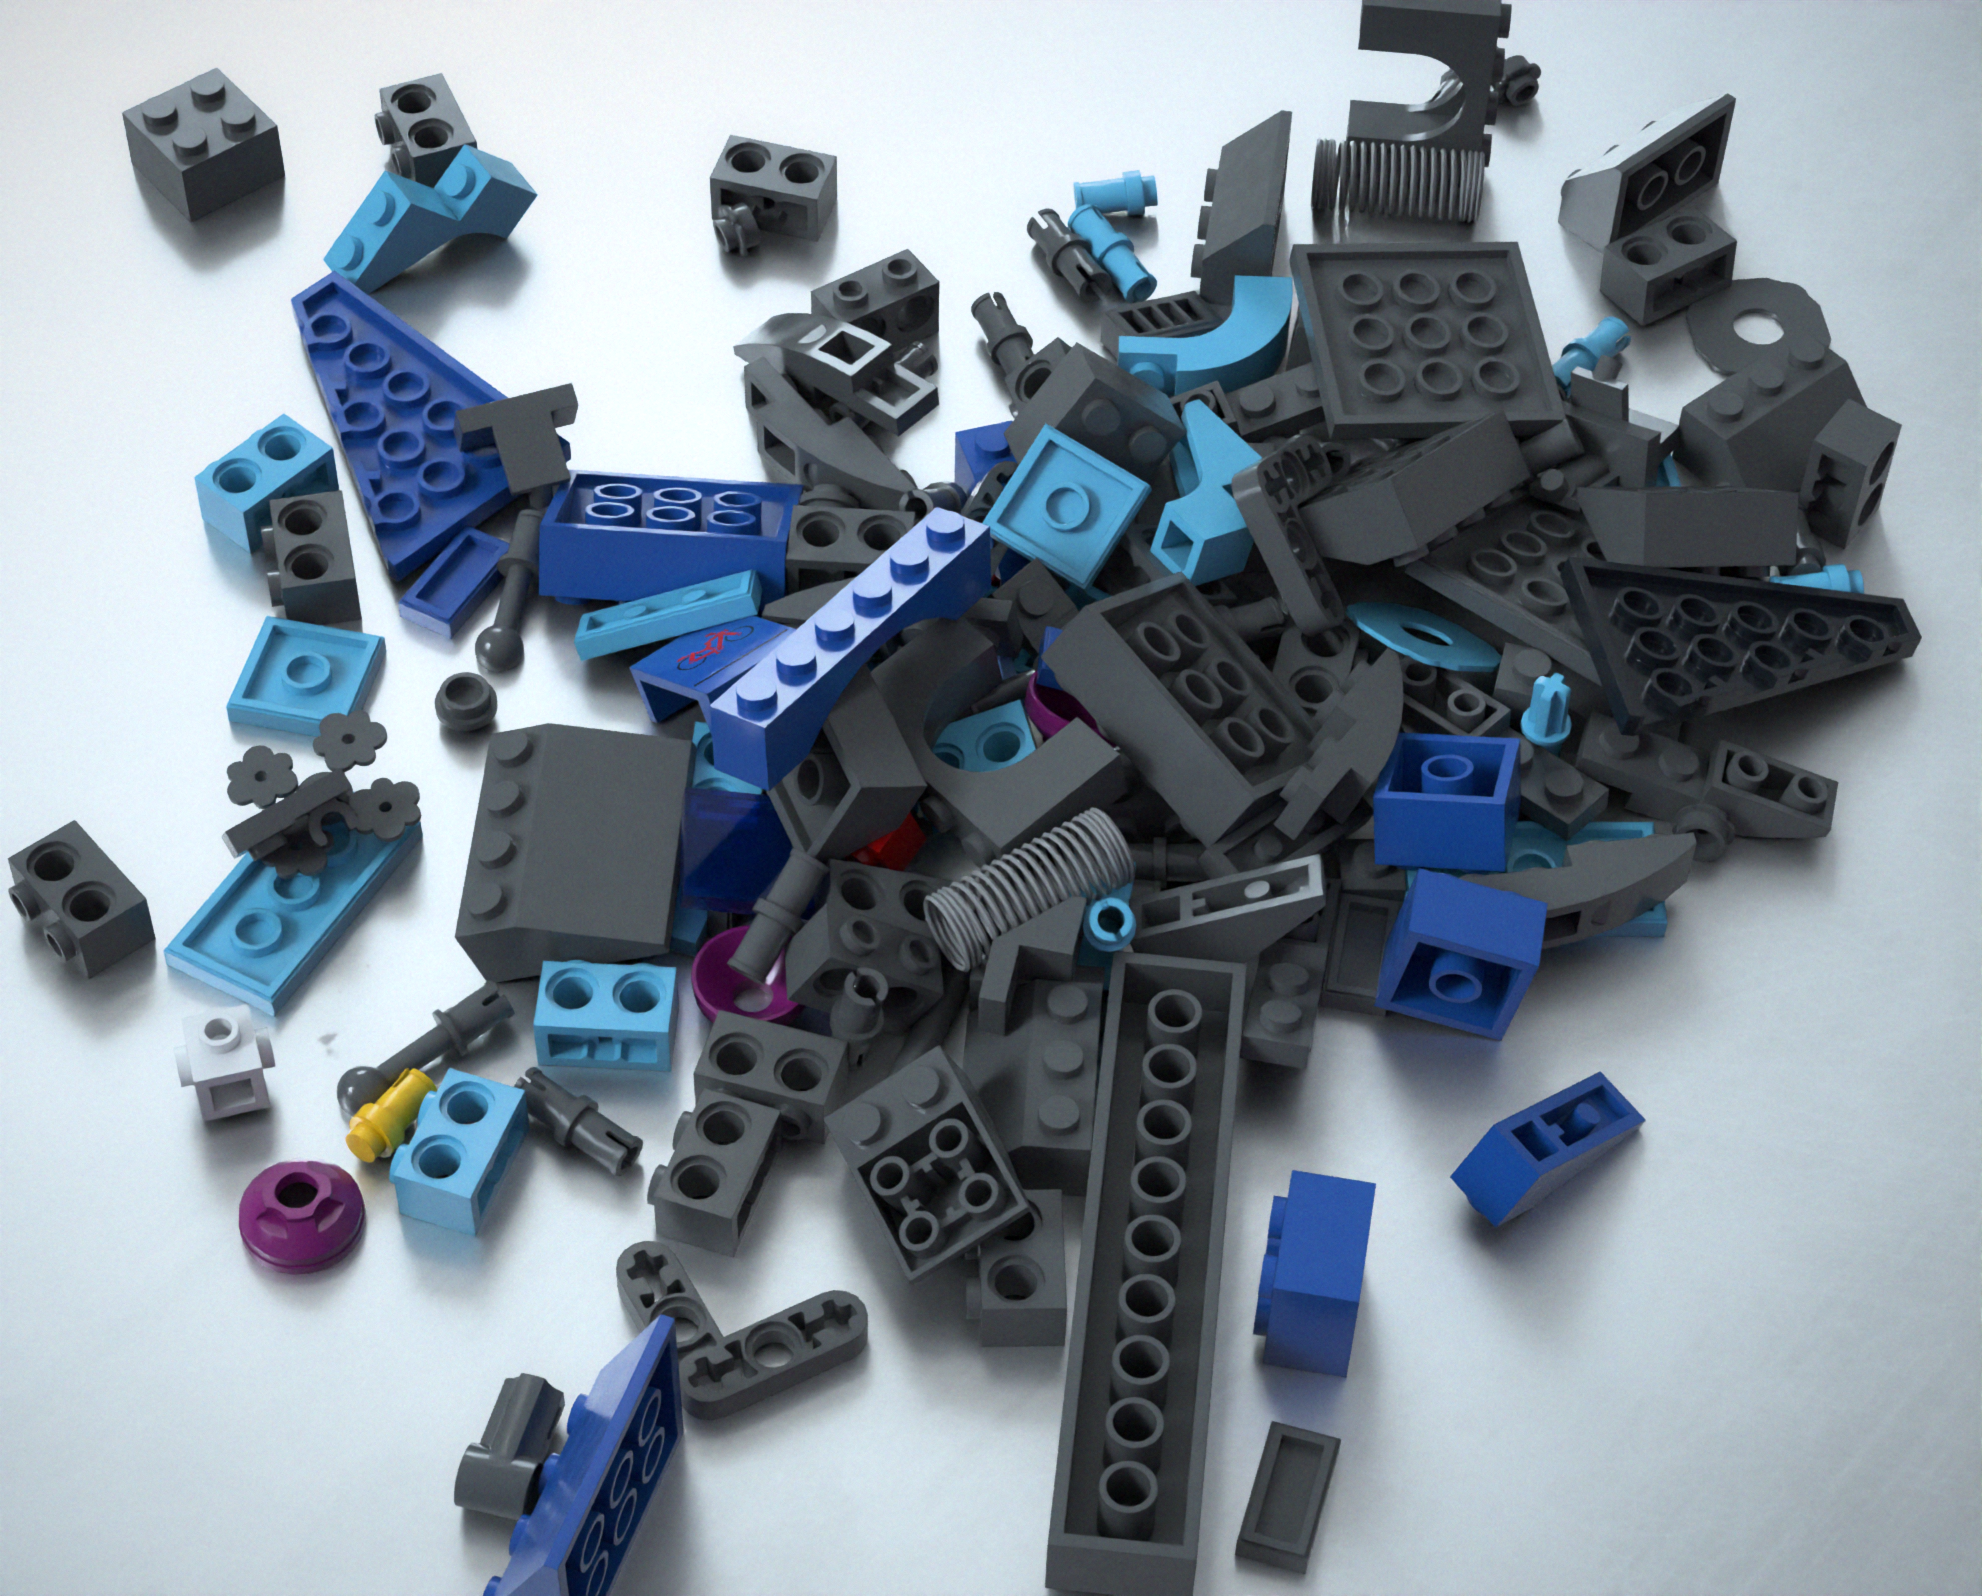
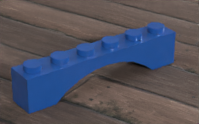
(779, 706)

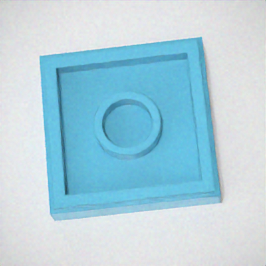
(1066, 508)
(304, 674)

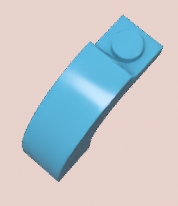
(1235, 354)

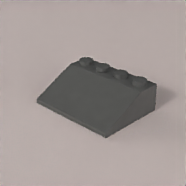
(1416, 493)
(1185, 703)
(573, 849)

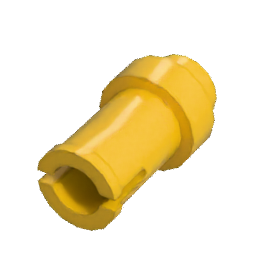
(381, 1126)

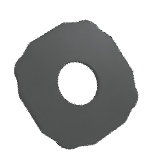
(1713, 319)

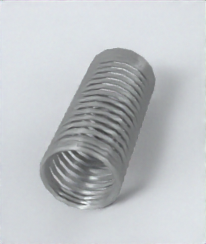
(1328, 168)
(960, 930)

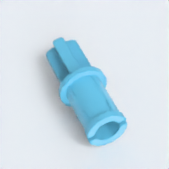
(1547, 718)

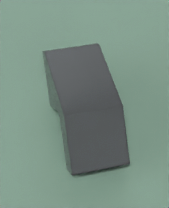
(1037, 949)

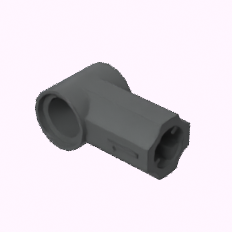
(505, 1467)

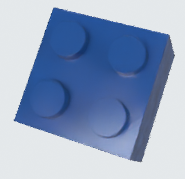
(1448, 802)
(1461, 954)
(1314, 1272)

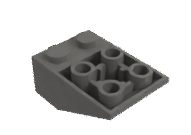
(929, 1163)

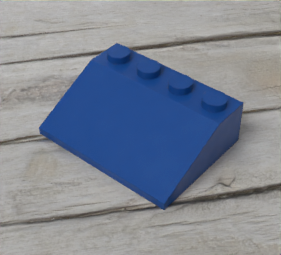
(661, 533)
(603, 1477)

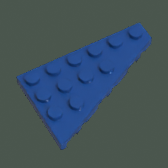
(395, 420)

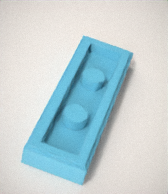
(668, 614)

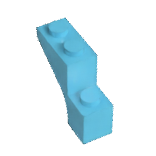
(409, 220)
(1204, 527)

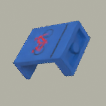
(704, 664)

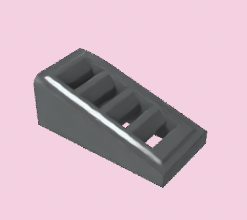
(1144, 317)

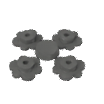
(343, 744)

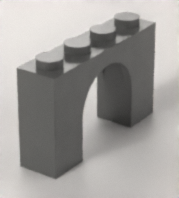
(1458, 35)
(1003, 808)

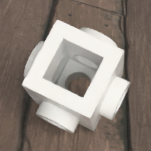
(225, 1061)

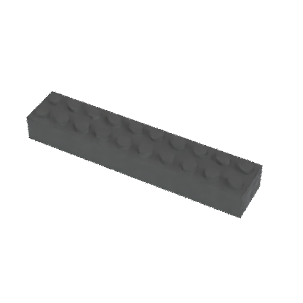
(1148, 1281)

